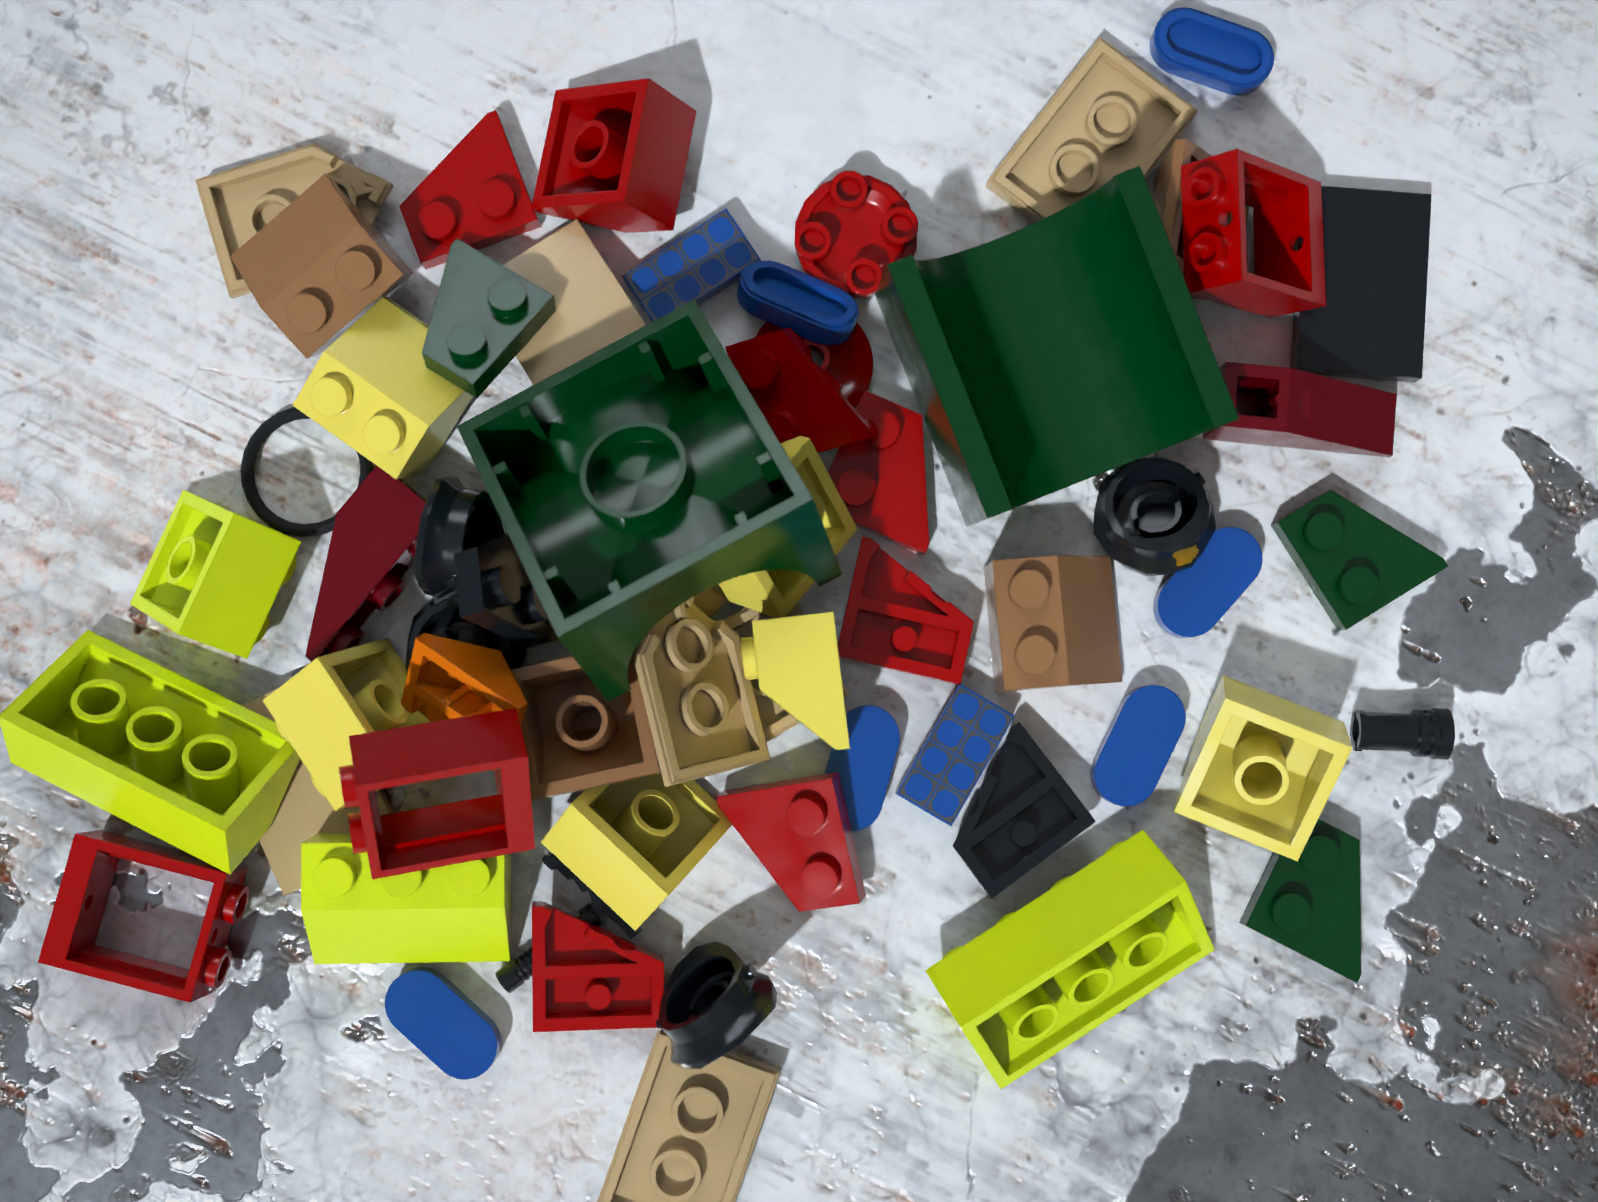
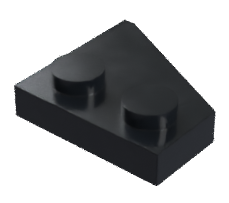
(1018, 816)

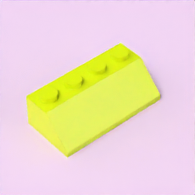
(152, 749)
(1072, 958)

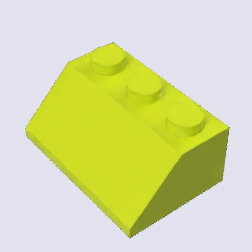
(404, 918)

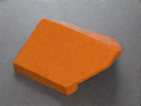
(459, 680)

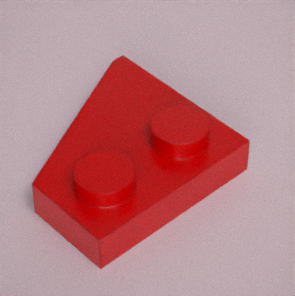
(470, 197)
(796, 392)
(885, 475)
(900, 621)
(800, 838)
(590, 976)

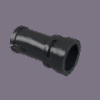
(1420, 732)

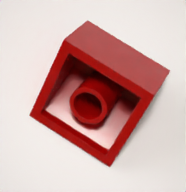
(615, 156)

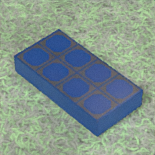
(692, 267)
(954, 754)

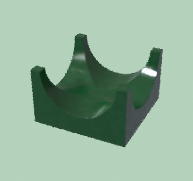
(642, 488)

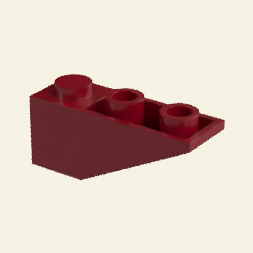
(1306, 411)
(365, 561)

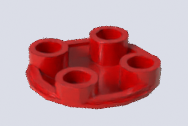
(853, 232)

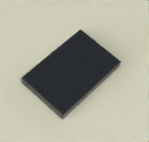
(1373, 288)

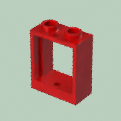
(1283, 210)
(448, 831)
(82, 904)

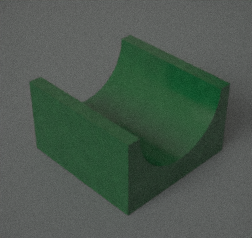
(1054, 350)

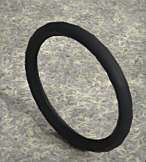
(250, 489)

